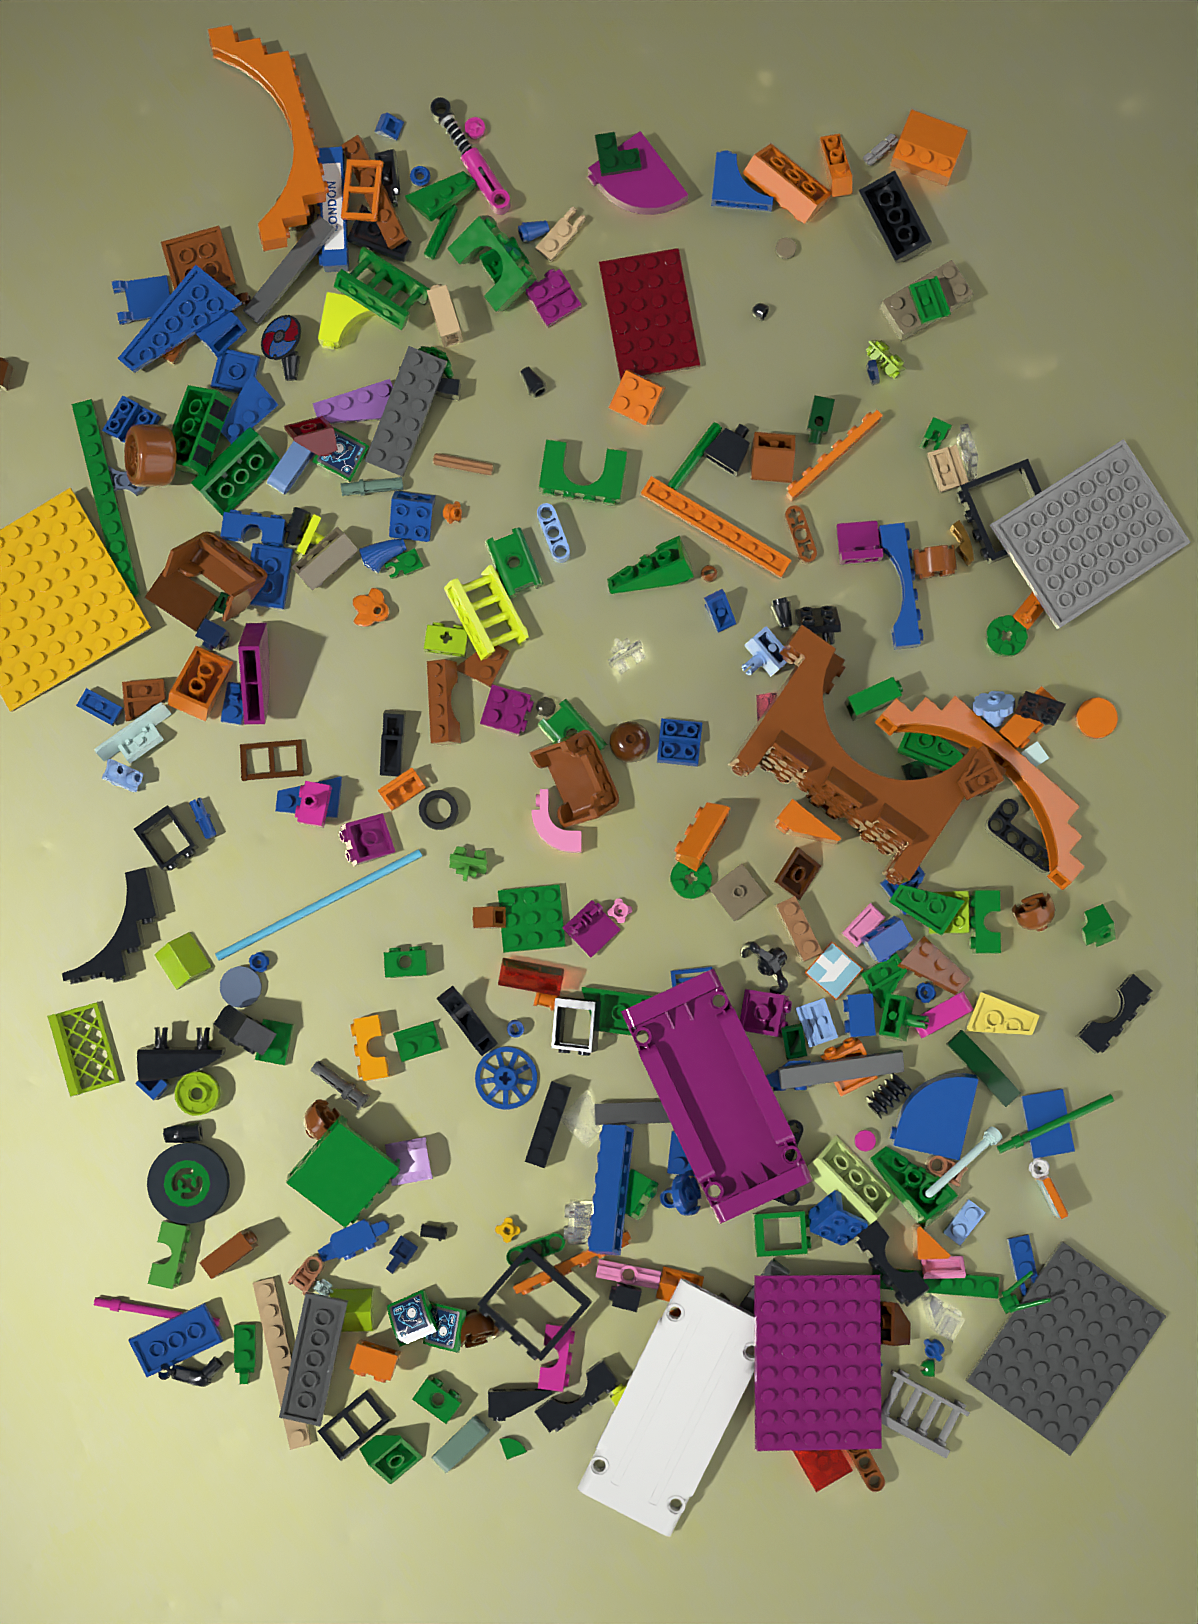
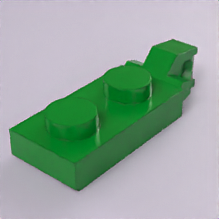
(244, 1351)

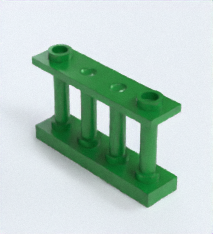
(373, 300)

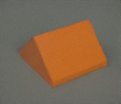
(925, 1246)

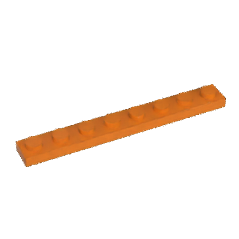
(715, 527)

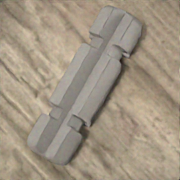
(881, 149)

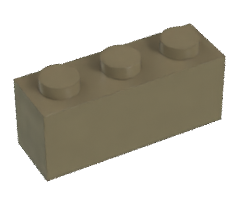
(325, 558)

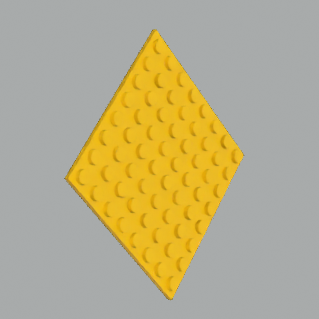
(58, 600)

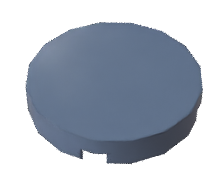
(240, 987)

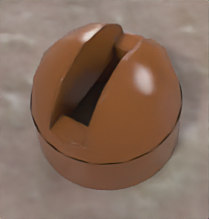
(710, 577)

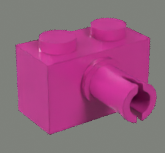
(313, 804)

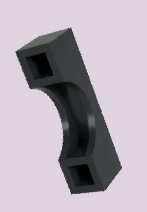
(1131, 995)
(548, 1124)
(906, 1285)
(555, 1412)

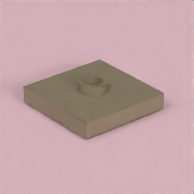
(737, 892)

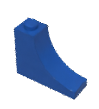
(732, 190)

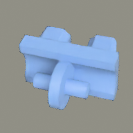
(122, 775)

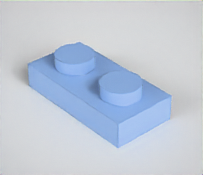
(964, 1222)

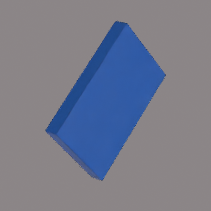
(277, 564)
(1041, 1109)

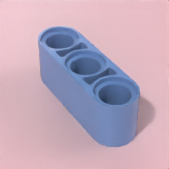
(289, 468)

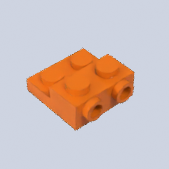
(850, 1048)

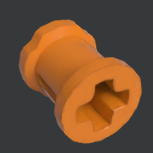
(545, 1000)

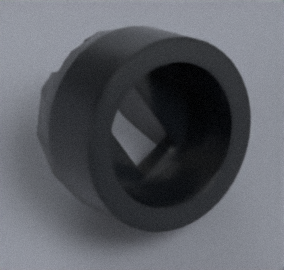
(760, 311)

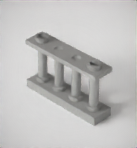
(920, 1434)

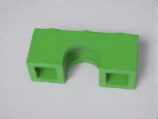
(176, 1237)

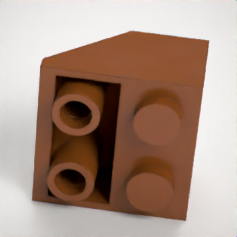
(772, 457)

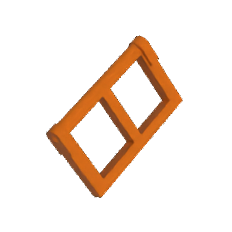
(372, 217)

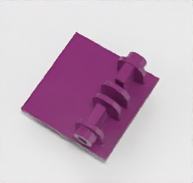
(591, 928)

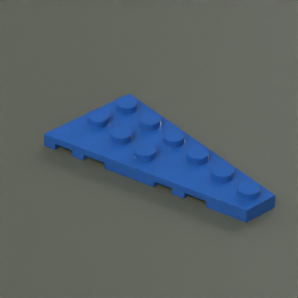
(186, 311)

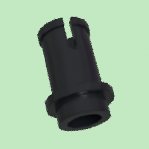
(432, 1231)

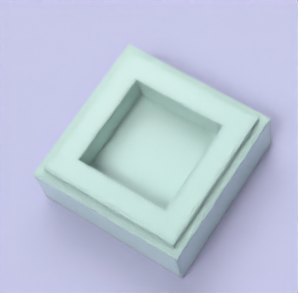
(1035, 754)

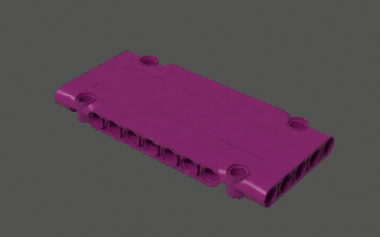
(716, 1096)

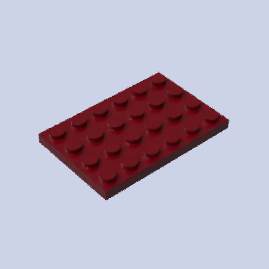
(649, 313)

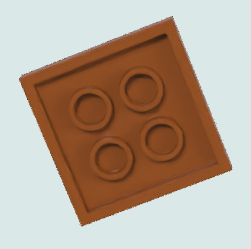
(202, 249)

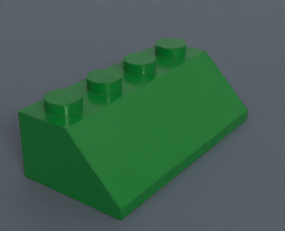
(237, 471)

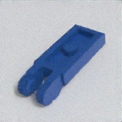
(1022, 1259)

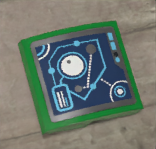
(346, 459)
(411, 1318)
(449, 1322)

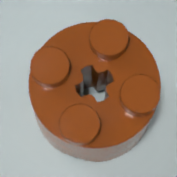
(935, 560)

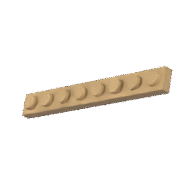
(279, 1352)

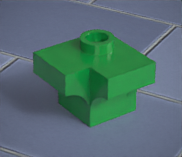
(1098, 927)

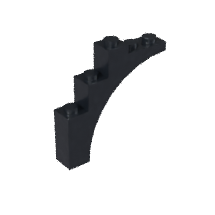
(112, 960)

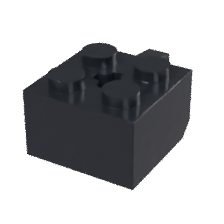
(244, 1030)

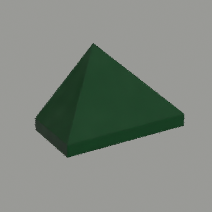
(794, 1041)

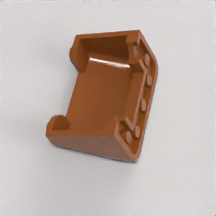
(579, 777)

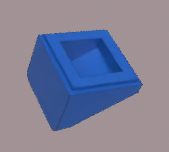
(389, 126)

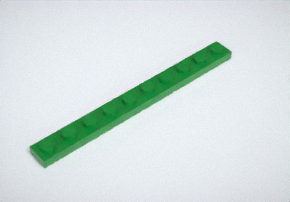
(104, 492)

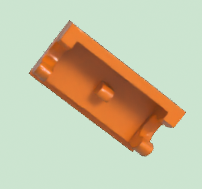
(401, 789)

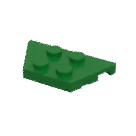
(611, 1006)

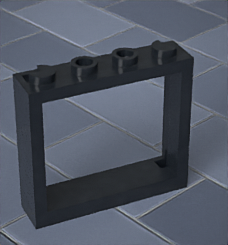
(971, 513)
(559, 1278)

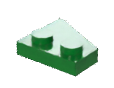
(883, 978)

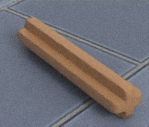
(463, 464)

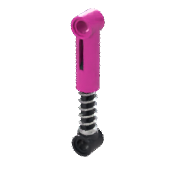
(471, 157)

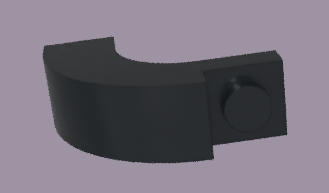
(467, 1020)

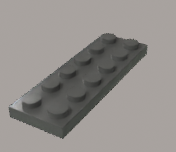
(406, 411)
(313, 1359)

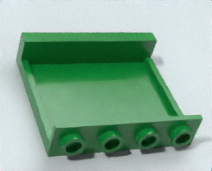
(342, 1173)

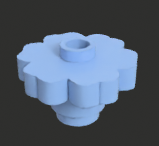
(994, 707)

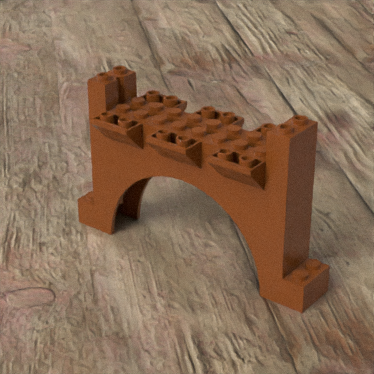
(800, 747)

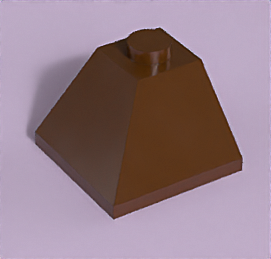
(894, 1324)

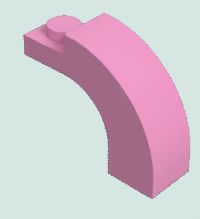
(555, 837)

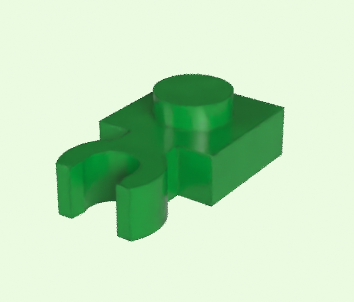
(408, 563)

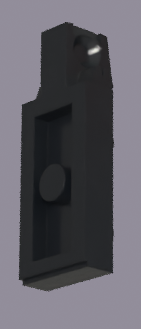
(390, 174)

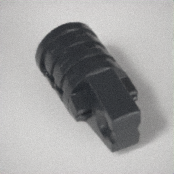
(297, 524)
(183, 1133)

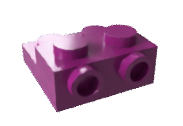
(553, 297)
(507, 710)
(366, 839)
(764, 1012)

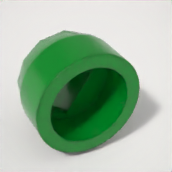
(929, 1370)

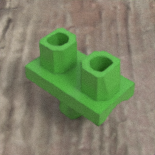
(466, 865)

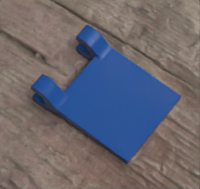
(142, 296)

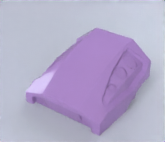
(413, 1160)

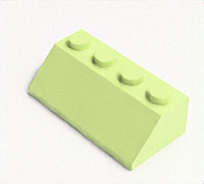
(843, 1171)

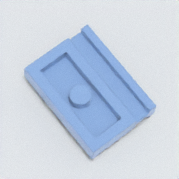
(816, 1022)

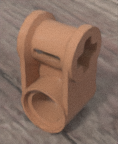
(945, 1166)
(305, 1275)

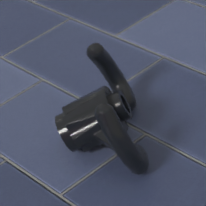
(769, 964)

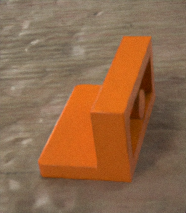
(670, 1279)

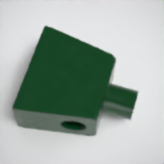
(821, 409)

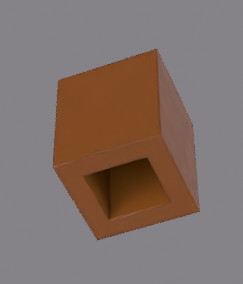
(489, 917)

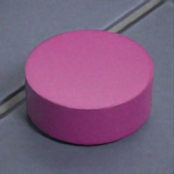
(865, 1140)

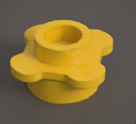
(501, 1229)

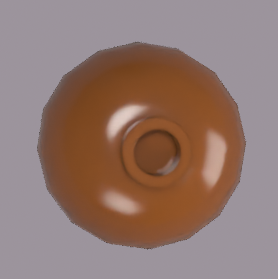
(1035, 912)
(319, 1118)

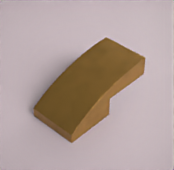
(965, 548)

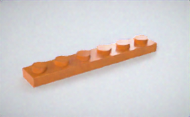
(839, 450)
(581, 1259)

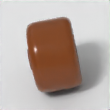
(150, 455)

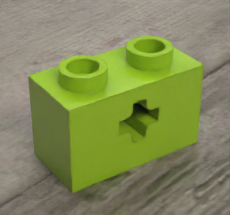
(454, 647)

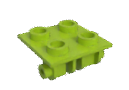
(880, 348)
(960, 922)

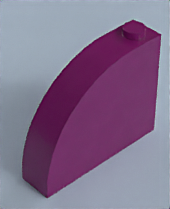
(642, 191)
(254, 672)

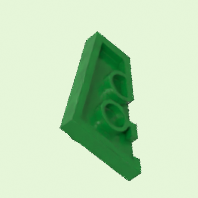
(440, 196)
(927, 907)

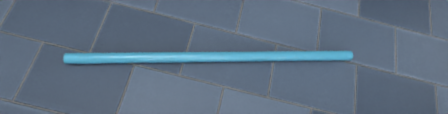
(318, 904)

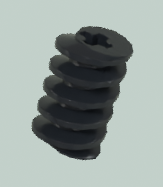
(887, 1094)

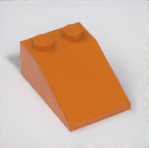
(199, 683)
(801, 823)

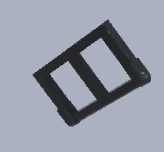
(344, 1413)

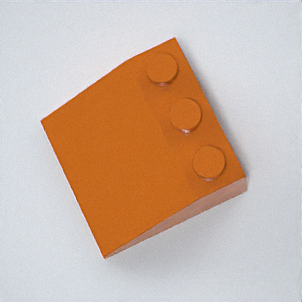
(928, 147)

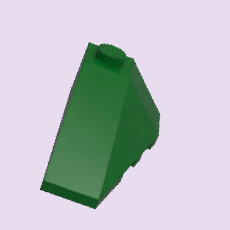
(662, 568)
(910, 1185)

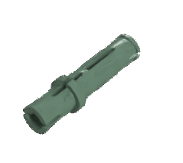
(364, 487)

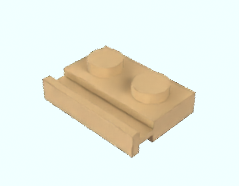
(947, 468)

